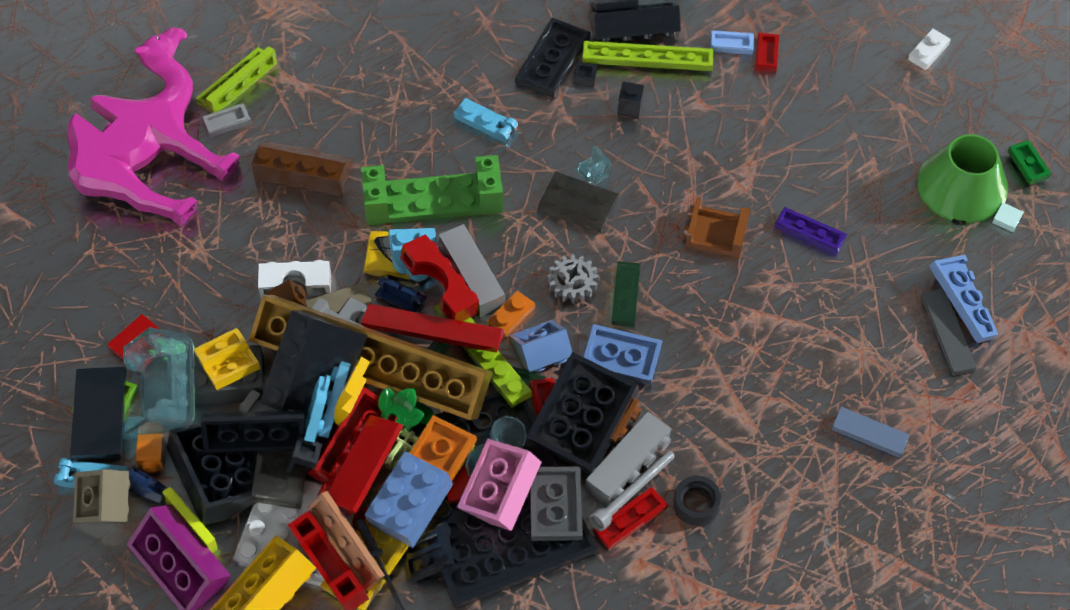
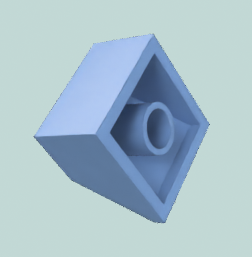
(541, 346)

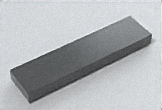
(948, 332)

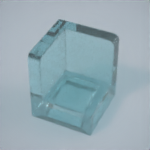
(595, 168)

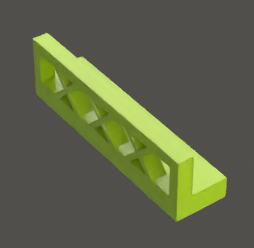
(237, 79)

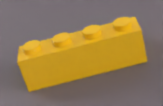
(268, 579)

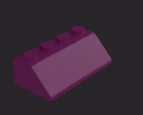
(177, 558)

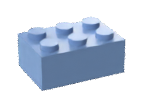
(408, 499)

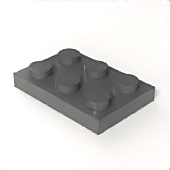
(556, 504)

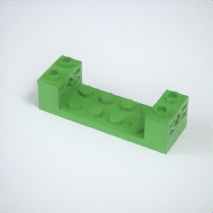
(433, 196)

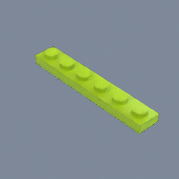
(648, 56)
(503, 377)

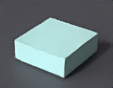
(1008, 217)

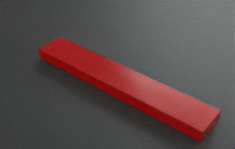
(432, 328)

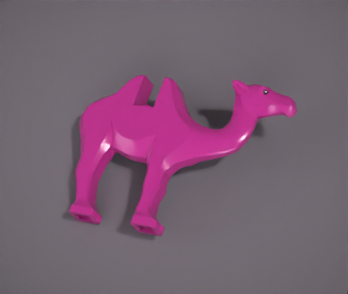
(139, 132)

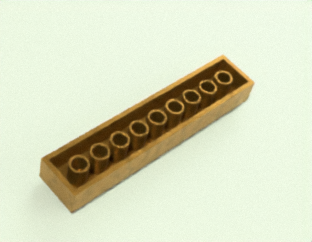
(393, 362)

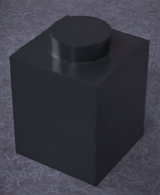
(630, 99)

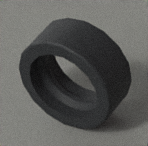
(698, 483)

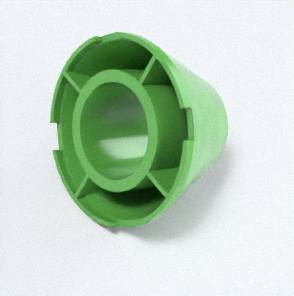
(963, 194)

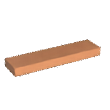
(345, 540)

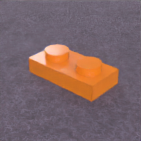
(511, 313)

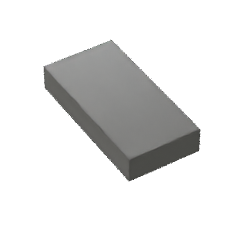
(226, 120)

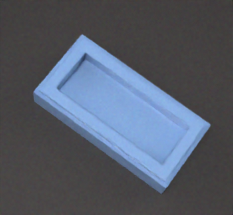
(732, 42)

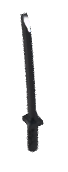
(376, 554)

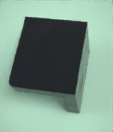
(304, 453)

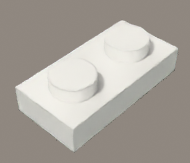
(929, 49)

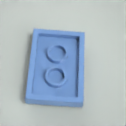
(624, 353)

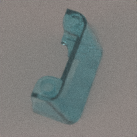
(166, 381)

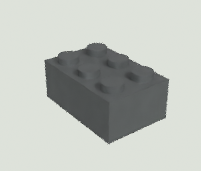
(233, 393)

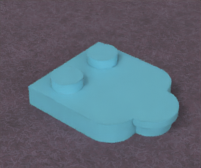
(402, 236)
(314, 419)

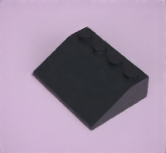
(307, 351)
(583, 413)
(214, 481)

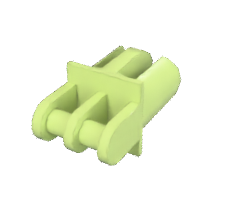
(400, 447)

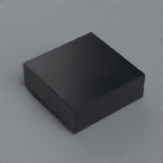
(585, 73)

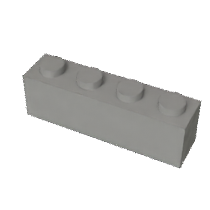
(469, 263)
(628, 459)

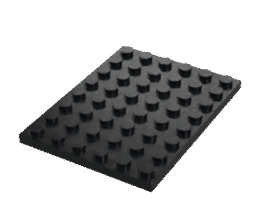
(488, 555)

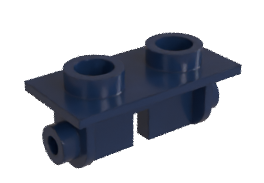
(399, 294)

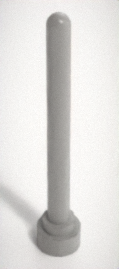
(602, 517)

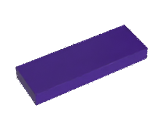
(810, 230)

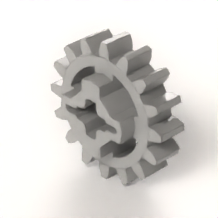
(575, 276)

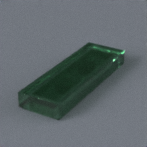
(625, 294)

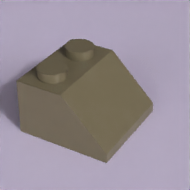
(101, 496)

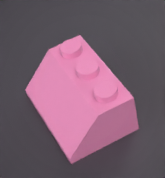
(499, 484)

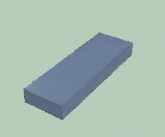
(870, 432)

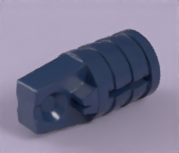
(146, 485)

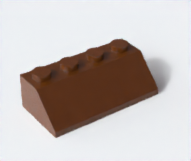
(301, 168)

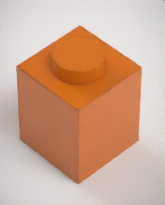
(151, 452)

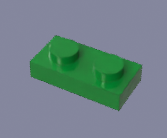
(1029, 162)

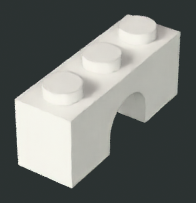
(313, 275)

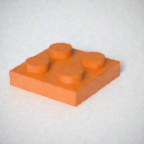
(443, 445)

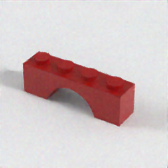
(424, 258)
(328, 561)

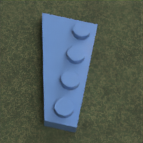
(959, 288)

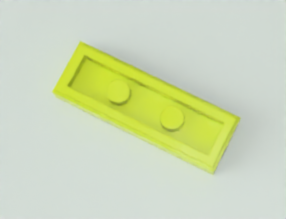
(174, 499)

